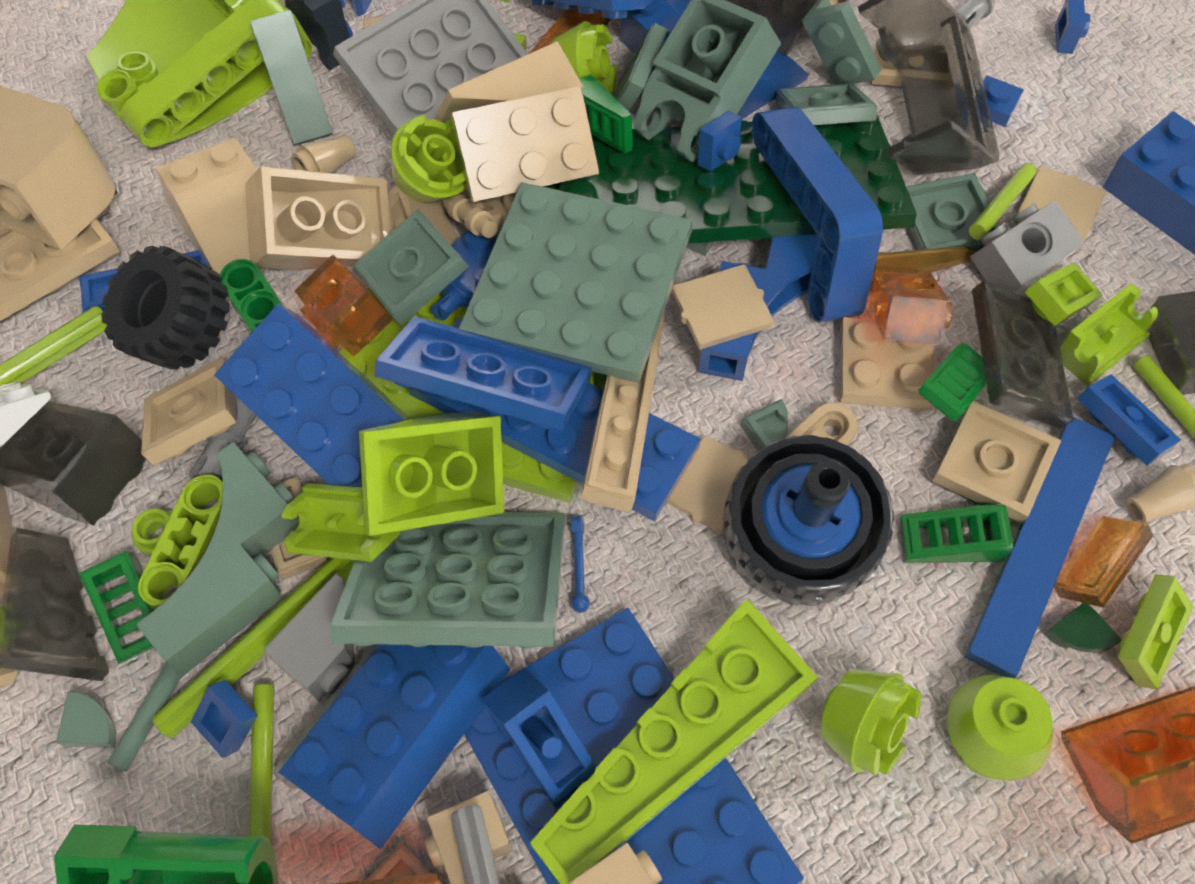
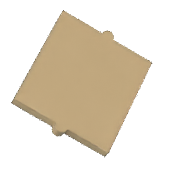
(1076, 198)
(722, 306)
(706, 483)

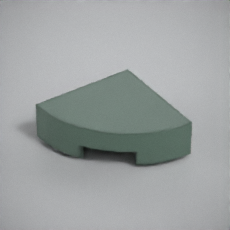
(766, 424)
(85, 723)

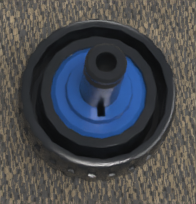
(807, 520)

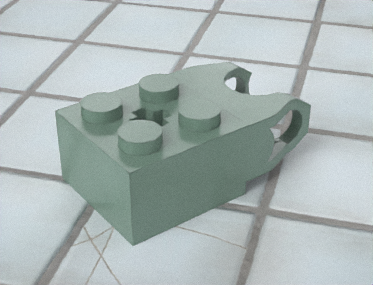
(705, 69)

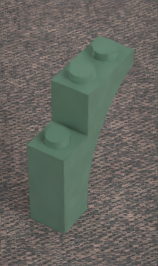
(232, 577)

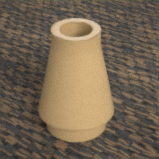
(324, 155)
(1165, 495)

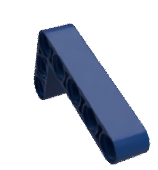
(832, 203)

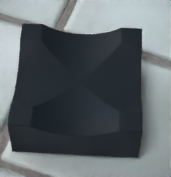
(323, 25)

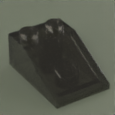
(72, 460)

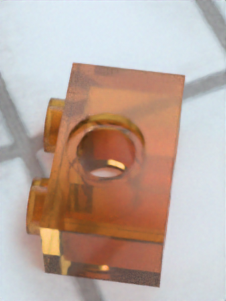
(909, 305)
(341, 307)

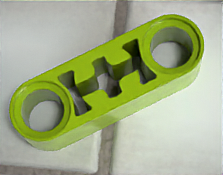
(182, 539)

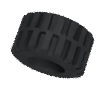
(165, 308)

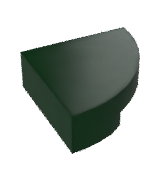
(1083, 631)

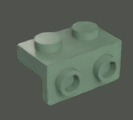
(841, 43)

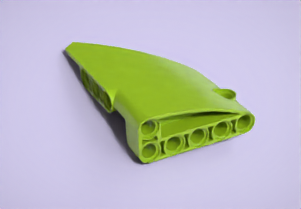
(203, 62)

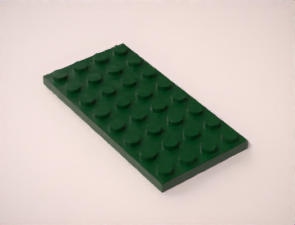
(743, 193)

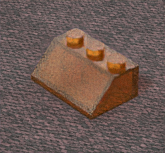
(1140, 765)

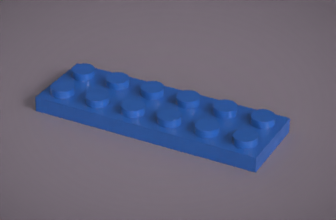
(664, 455)

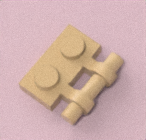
(482, 216)

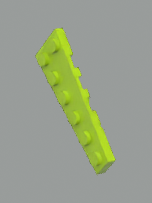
(702, 718)

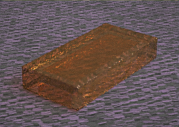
(1103, 561)

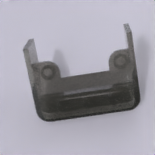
(939, 85)

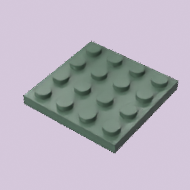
(579, 279)
(459, 585)

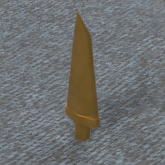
(924, 259)

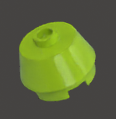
(588, 53)
(427, 160)
(868, 719)
(1000, 727)

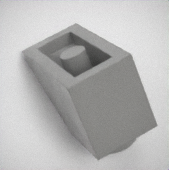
(306, 646)

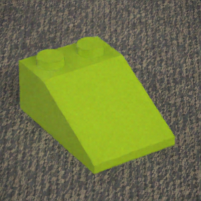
(431, 471)

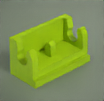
(1106, 336)
(332, 524)

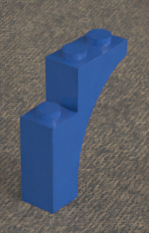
(782, 282)

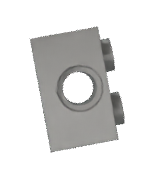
(1046, 238)

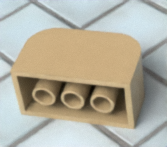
(47, 171)

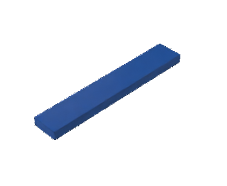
(1039, 551)

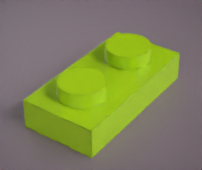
(1062, 294)
(1155, 631)

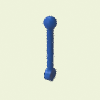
(580, 601)

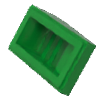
(606, 115)
(955, 382)
(975, 518)
(94, 583)

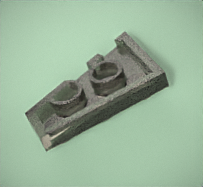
(44, 613)

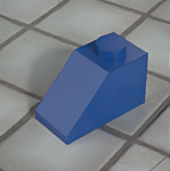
(540, 734)

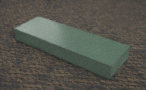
(291, 76)

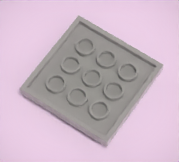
(422, 52)

